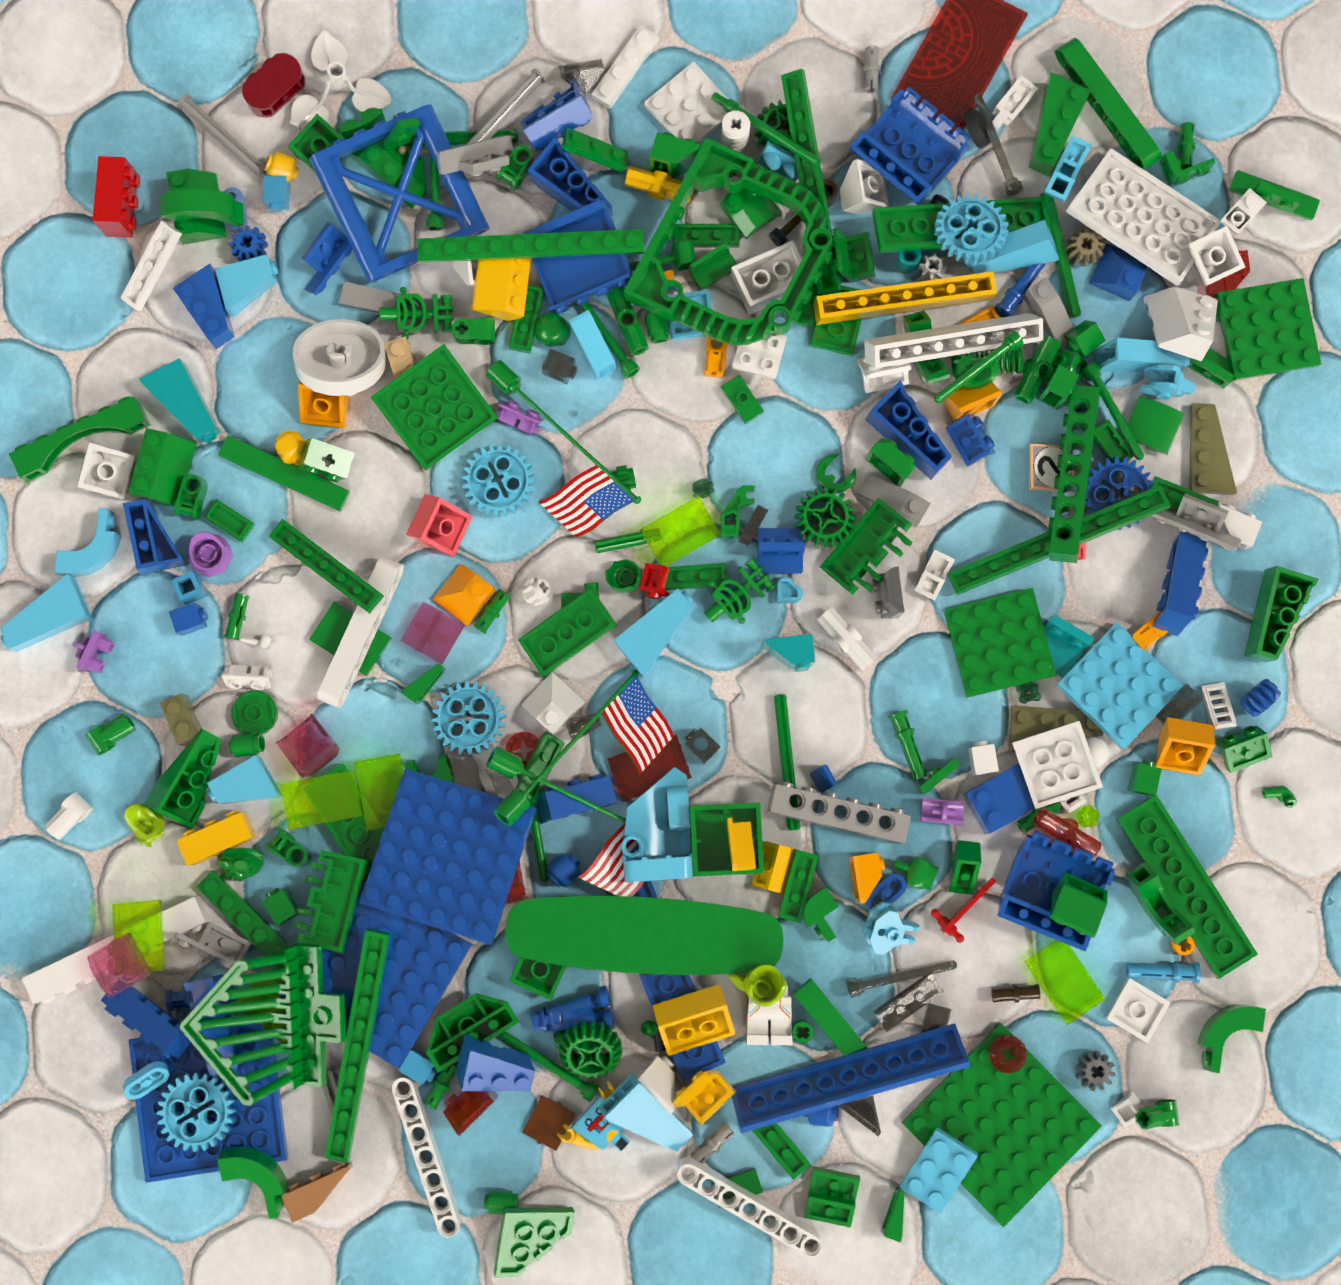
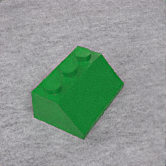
(196, 229)
(161, 467)

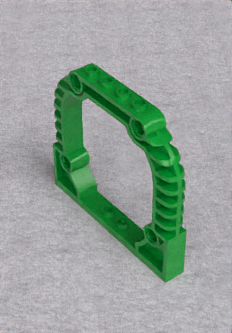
(710, 170)

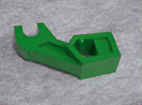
(737, 502)

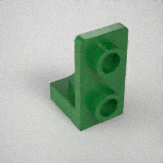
(1174, 174)

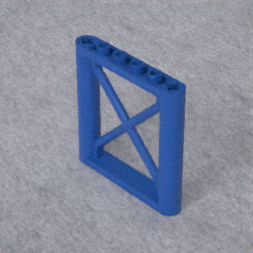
(331, 174)

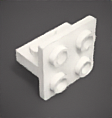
(761, 357)
(883, 377)

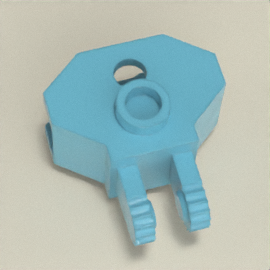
(1166, 382)
(887, 928)

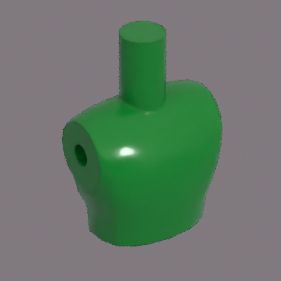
(919, 872)

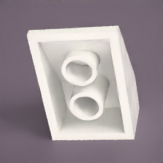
(765, 276)

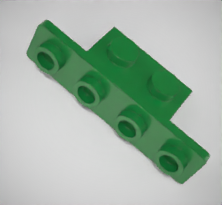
(1276, 195)

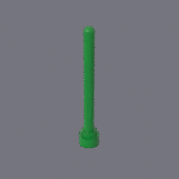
(434, 221)
(1011, 342)
(628, 367)
(1093, 373)
(538, 844)
(586, 1088)

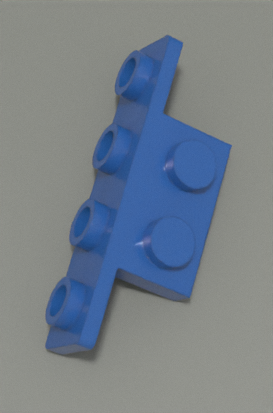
(325, 256)

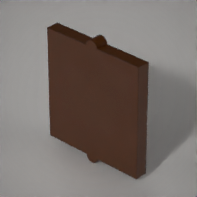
(547, 1122)

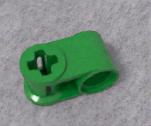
(516, 171)
(477, 331)
(190, 498)
(285, 846)

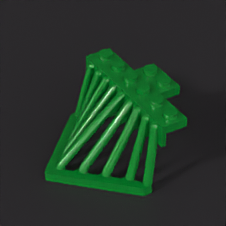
(309, 1015)

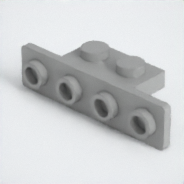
(476, 157)
(1200, 519)
(490, 780)
(219, 944)

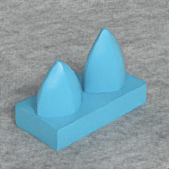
(778, 160)

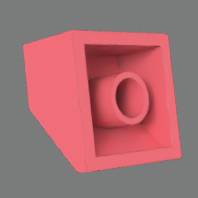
(439, 524)

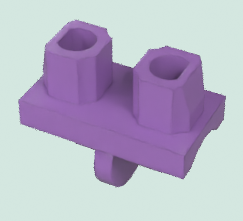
(89, 650)
(942, 811)

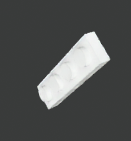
(625, 67)
(151, 265)

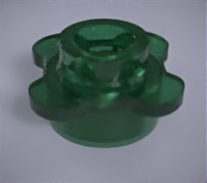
(702, 488)
(1031, 687)

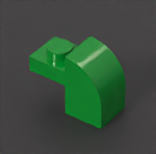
(815, 909)

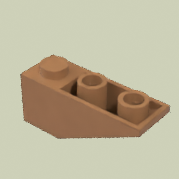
(308, 1197)

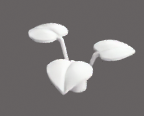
(331, 56)

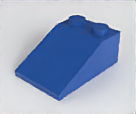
(1000, 799)

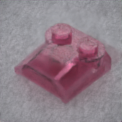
(309, 747)
(118, 965)

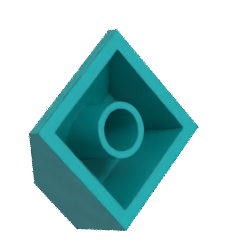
(792, 651)

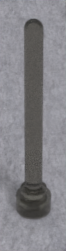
(1012, 184)
(857, 986)

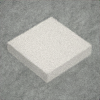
(1137, 1010)

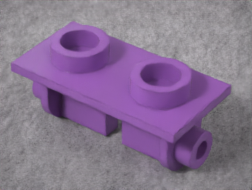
(512, 412)

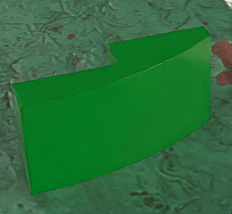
(368, 119)

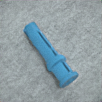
(1171, 971)

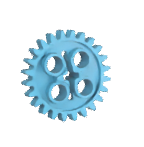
(959, 215)
(481, 488)
(469, 739)
(186, 1093)

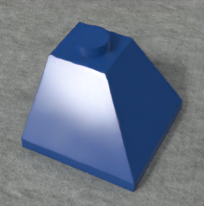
(1118, 273)

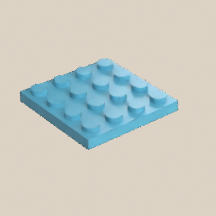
(1119, 686)

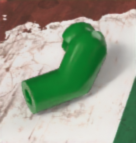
(1281, 793)

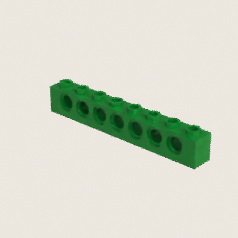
(1068, 549)

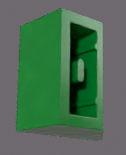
(672, 154)
(1078, 904)

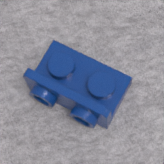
(971, 439)

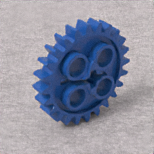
(1131, 477)

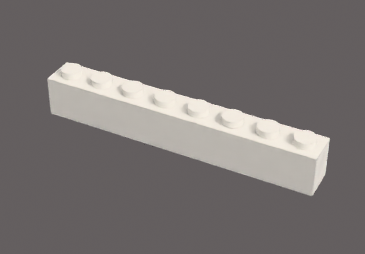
(950, 340)
(75, 969)

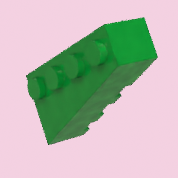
(1057, 117)
(1276, 611)

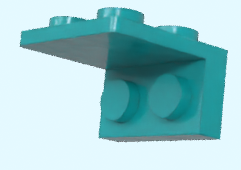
(1065, 643)

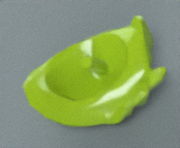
(144, 823)

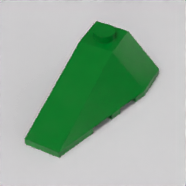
(183, 785)

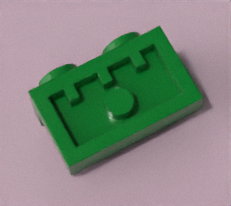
(1244, 748)

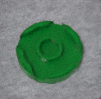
(254, 712)

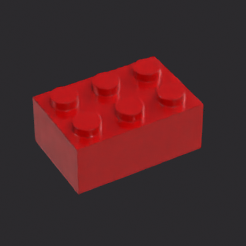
(116, 197)

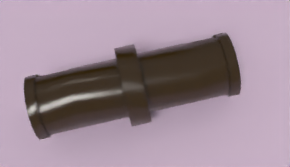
(1015, 993)

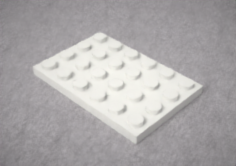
(1142, 216)

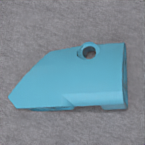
(662, 829)

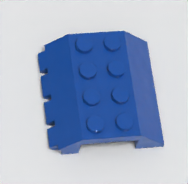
(912, 145)
(1033, 878)

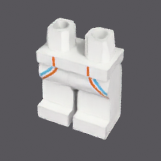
(780, 1022)

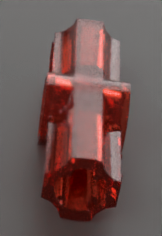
(1066, 830)

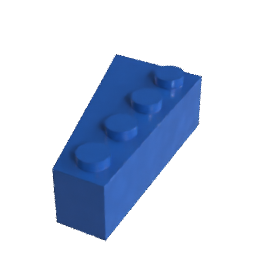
(563, 179)
(902, 422)
(1181, 584)
(199, 990)
(149, 1020)

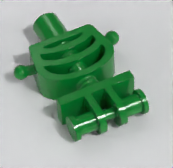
(396, 313)
(720, 607)

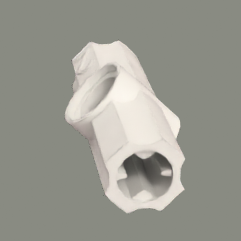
(846, 638)

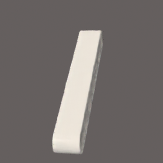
(359, 635)
(426, 1167)
(757, 1214)

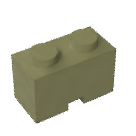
(181, 718)

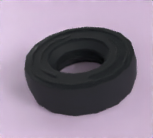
(976, 128)

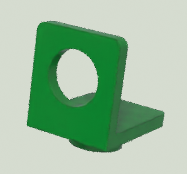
(1069, 359)

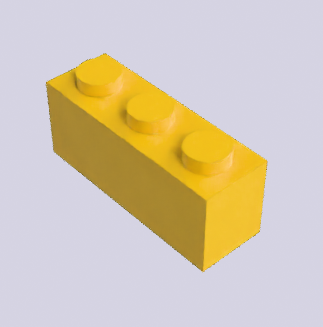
(216, 838)

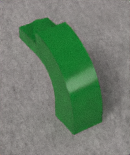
(201, 203)
(928, 370)
(1157, 905)
(1224, 1024)
(256, 1167)

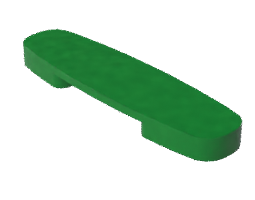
(643, 935)

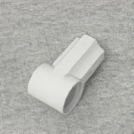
(73, 811)

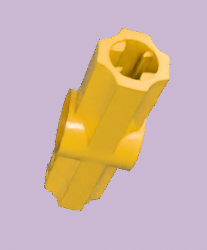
(656, 183)

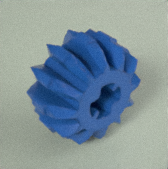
(247, 236)
(1260, 698)

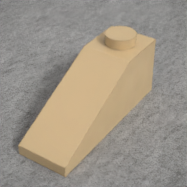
(399, 355)

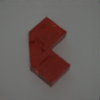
(1231, 281)

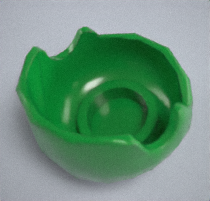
(552, 330)
(623, 576)

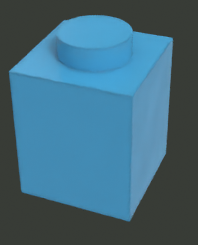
(276, 193)
(189, 587)
(418, 1067)

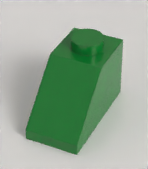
(965, 867)

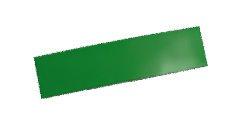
(828, 1018)

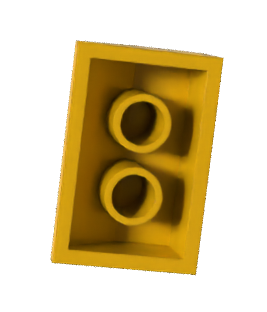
(501, 288)
(693, 1019)

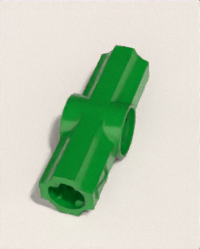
(632, 333)
(1037, 369)

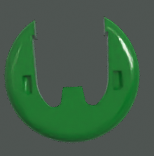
(829, 481)

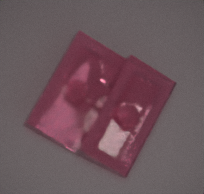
(432, 632)

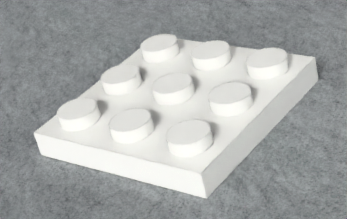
(686, 105)
(1057, 764)

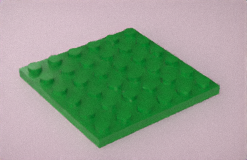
(1016, 1123)

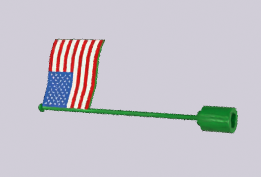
(587, 497)
(634, 724)
(607, 867)

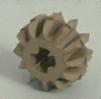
(1085, 239)

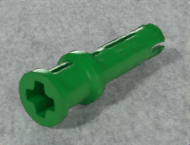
(905, 735)

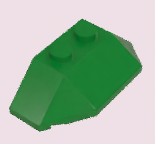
(389, 166)
(476, 1016)

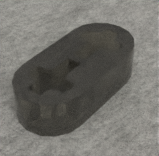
(753, 525)

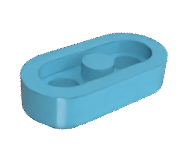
(145, 1080)

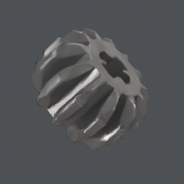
(1097, 1061)

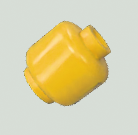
(281, 165)
(289, 446)

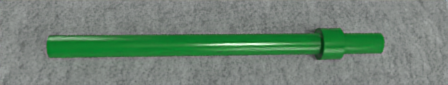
(731, 105)

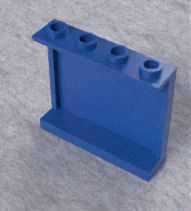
(580, 277)

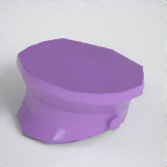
(209, 554)

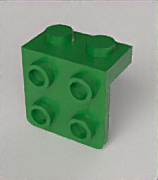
(853, 255)

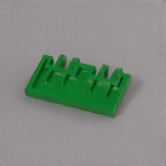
(864, 545)
(333, 902)

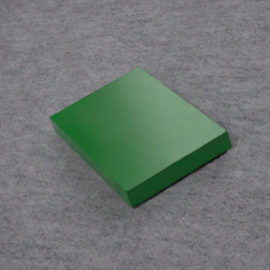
(837, 336)
(332, 629)

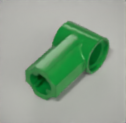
(105, 736)
(1162, 1114)

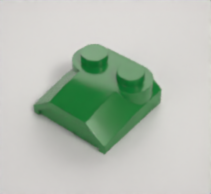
(313, 138)
(749, 211)
(891, 461)
(537, 976)

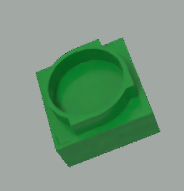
(711, 840)

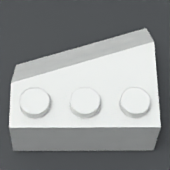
(1182, 320)

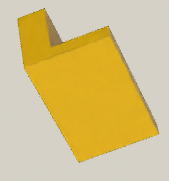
(741, 845)
(777, 865)

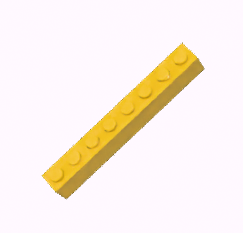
(904, 298)

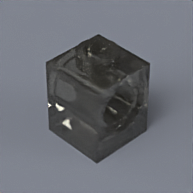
(559, 366)
(706, 754)

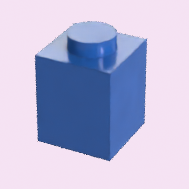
(189, 618)

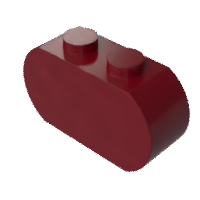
(273, 85)

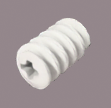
(735, 131)

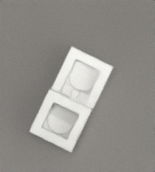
(934, 574)

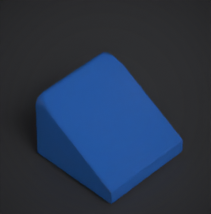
(823, 778)

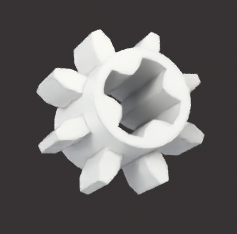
(931, 262)
(536, 591)

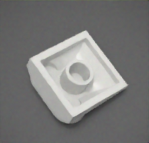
(105, 471)

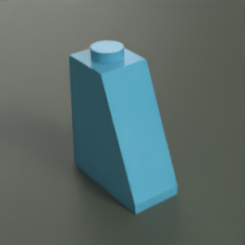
(245, 282)
(592, 345)
(244, 783)

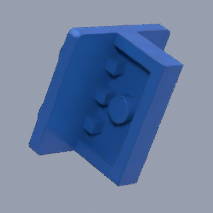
(781, 550)

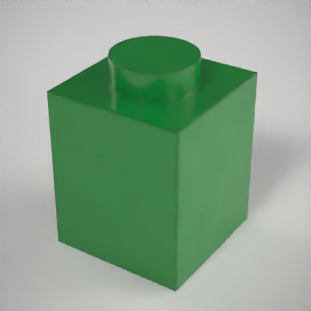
(1084, 338)
(1145, 778)
(280, 906)

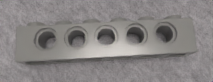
(894, 832)

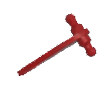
(948, 925)

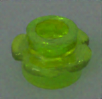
(1094, 816)

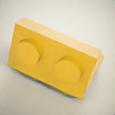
(704, 1095)

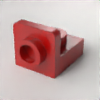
(654, 581)

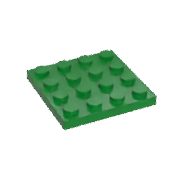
(1268, 329)
(434, 407)
(999, 642)

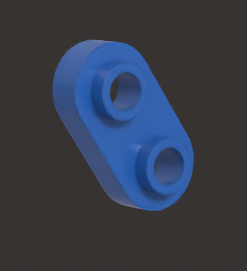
(884, 891)

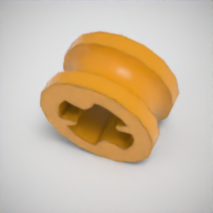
(1191, 945)

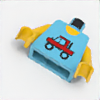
(593, 1129)

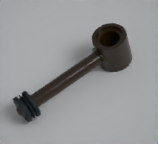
(778, 236)

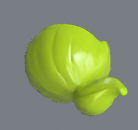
(762, 984)

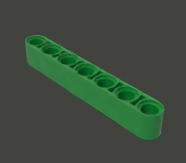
(1108, 104)

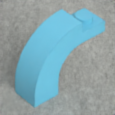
(1067, 169)
(96, 554)

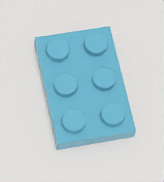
(938, 1170)

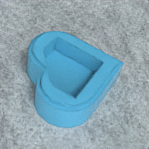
(787, 592)

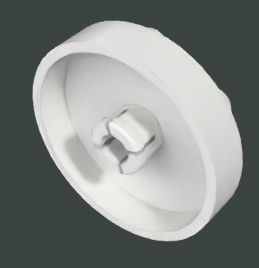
(339, 357)

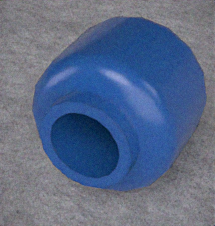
(563, 870)
(824, 1117)

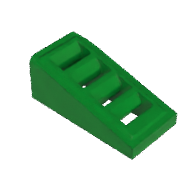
(420, 687)
(893, 1222)

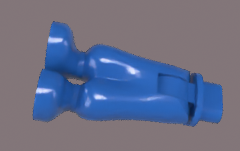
(565, 1014)

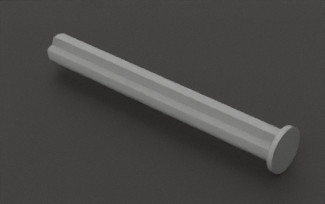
(509, 106)
(221, 135)

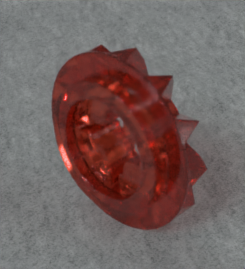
(515, 743)
(1005, 1043)

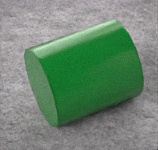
(802, 1031)

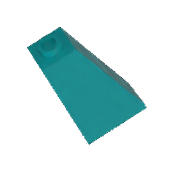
(182, 398)

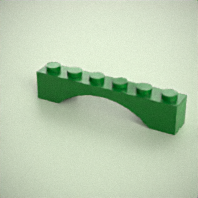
(37, 457)

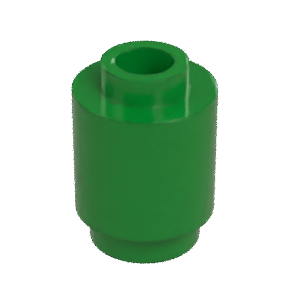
(657, 328)
(246, 744)
(500, 1199)

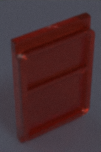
(632, 784)

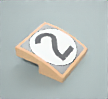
(1044, 467)

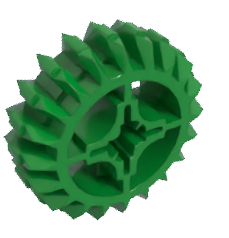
(776, 113)
(816, 513)
(589, 1043)

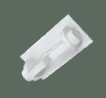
(237, 677)

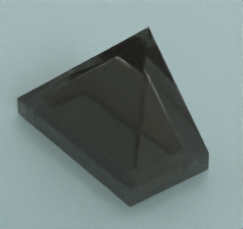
(584, 73)
(1180, 705)
(864, 1112)

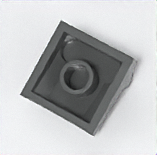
(889, 594)

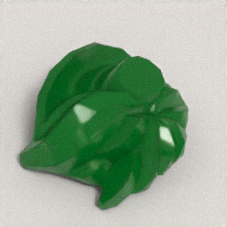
(983, 378)
(240, 863)

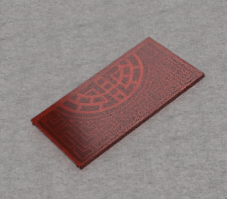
(962, 54)

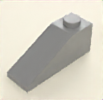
(1047, 304)
(901, 500)

